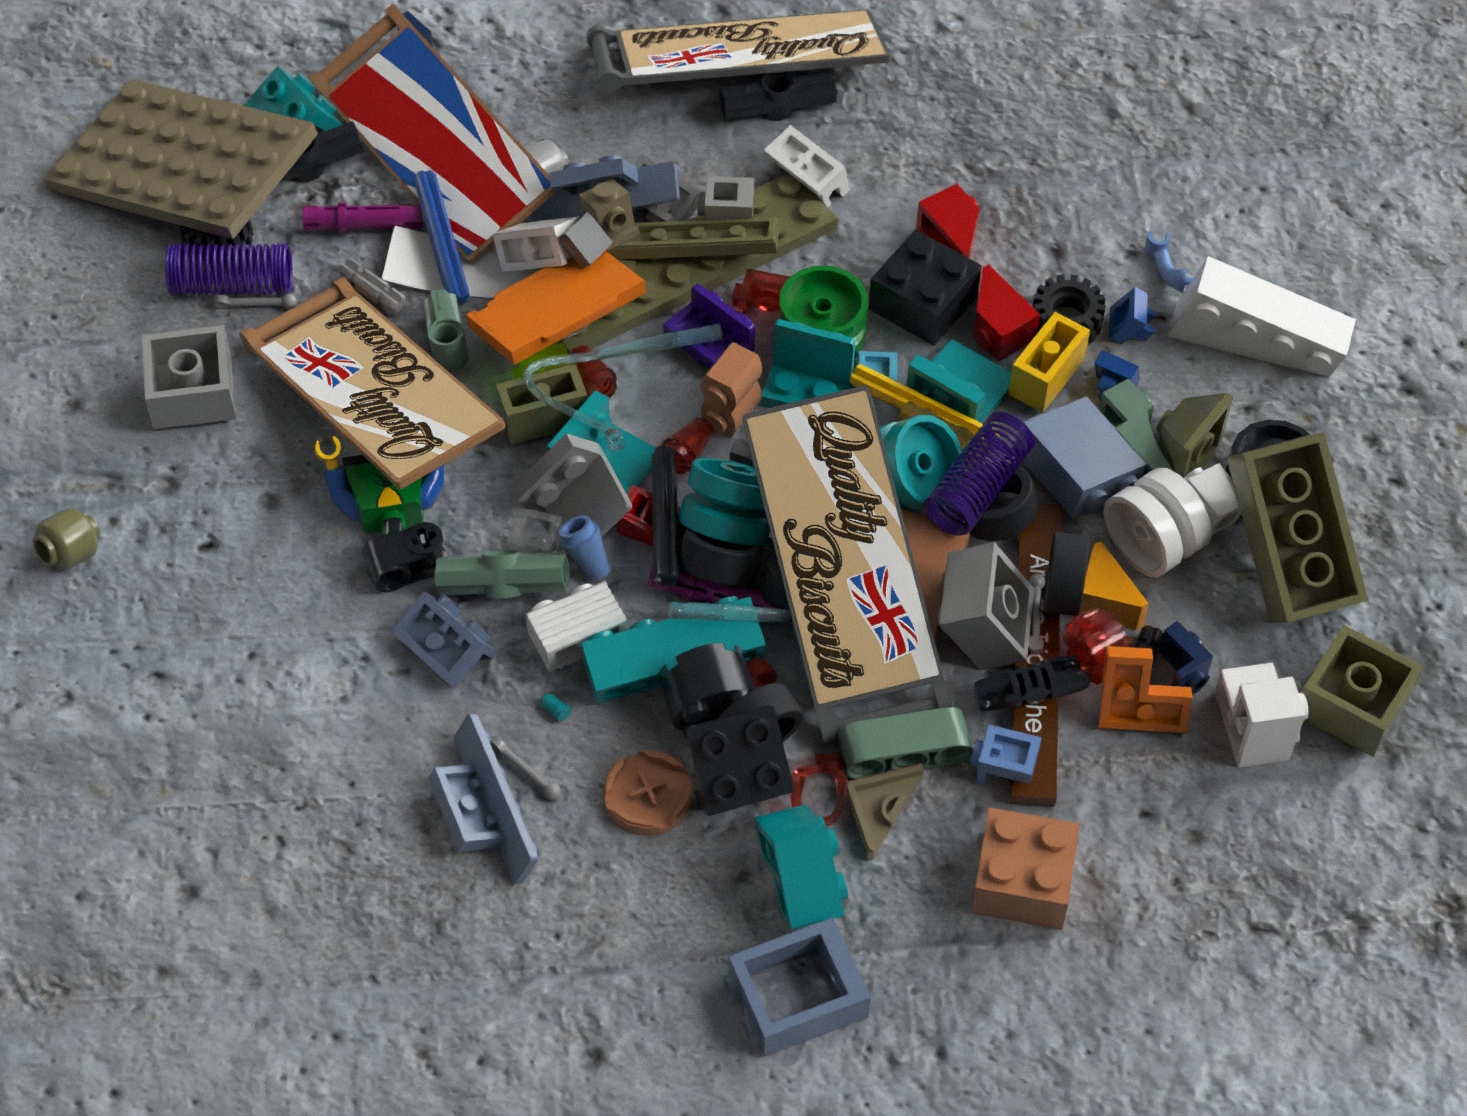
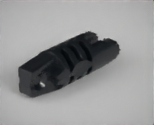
(1031, 683)

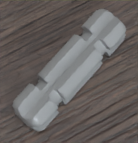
(372, 287)

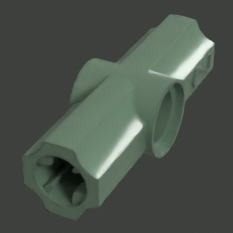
(502, 574)

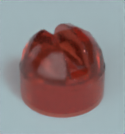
(761, 672)

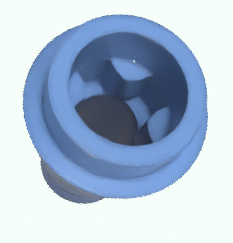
(585, 546)

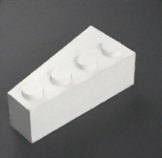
(1260, 320)

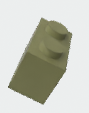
(527, 416)

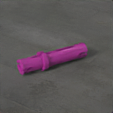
(361, 217)
(709, 592)

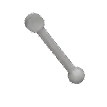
(223, 301)
(1036, 643)
(551, 790)

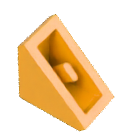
(1112, 590)

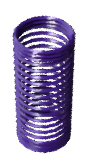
(277, 264)
(955, 498)

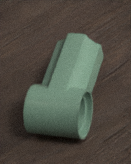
(445, 330)

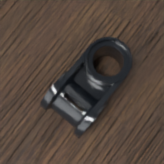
(402, 558)

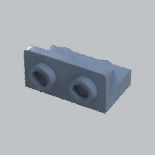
(442, 637)

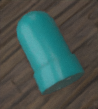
(555, 706)

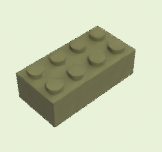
(1297, 528)

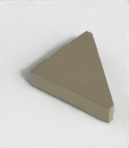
(878, 802)

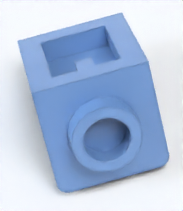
(1005, 755)

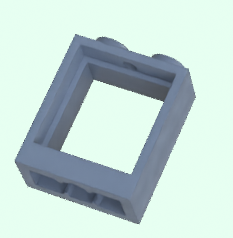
(849, 1008)

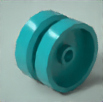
(919, 456)
(725, 502)

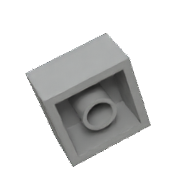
(188, 377)
(986, 606)

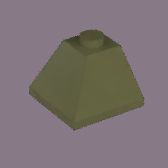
(1193, 431)

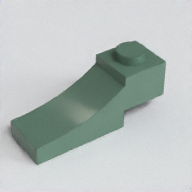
(1131, 415)

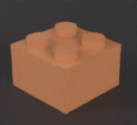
(1025, 868)

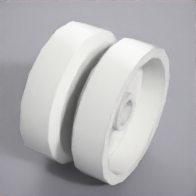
(1157, 522)

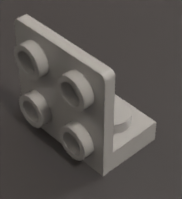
(575, 482)

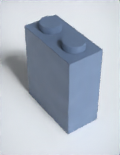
(1081, 456)

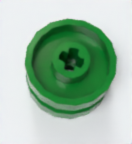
(826, 301)

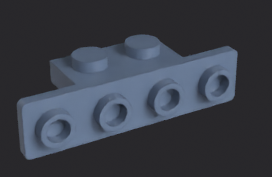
(646, 185)
(480, 803)

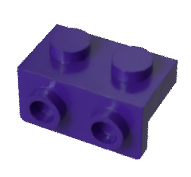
(706, 310)

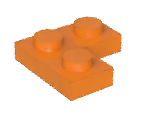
(1132, 703)

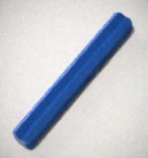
(441, 235)

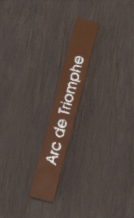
(1040, 717)

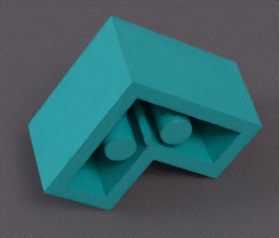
(802, 863)

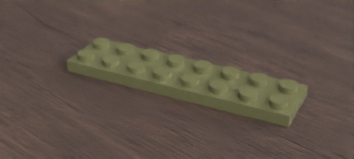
(670, 280)

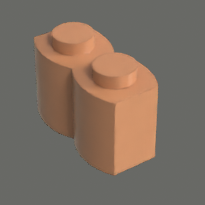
(731, 389)

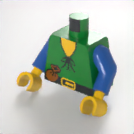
(372, 498)

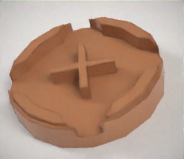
(648, 793)

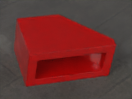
(950, 219)
(1003, 317)

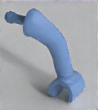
(1159, 251)

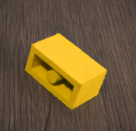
(1048, 362)

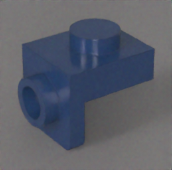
(1187, 656)

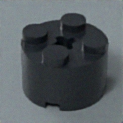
(704, 683)

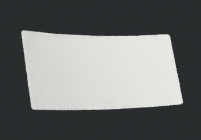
(414, 265)

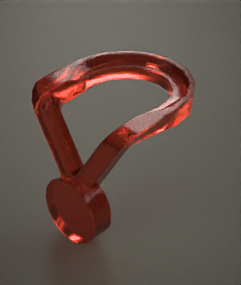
(832, 765)

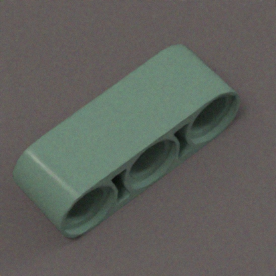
(903, 740)

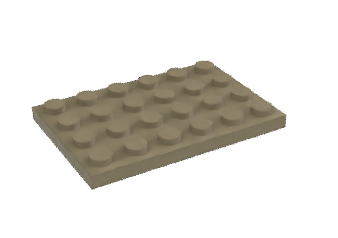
(181, 158)

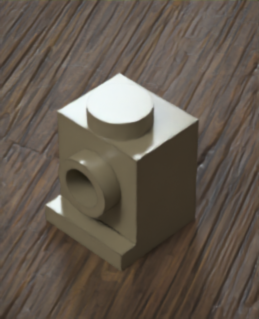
(612, 210)

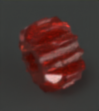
(1089, 637)

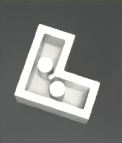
(1260, 713)

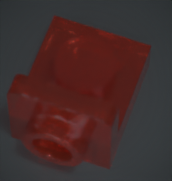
(758, 291)

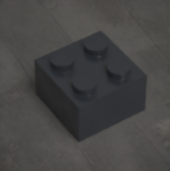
(924, 287)

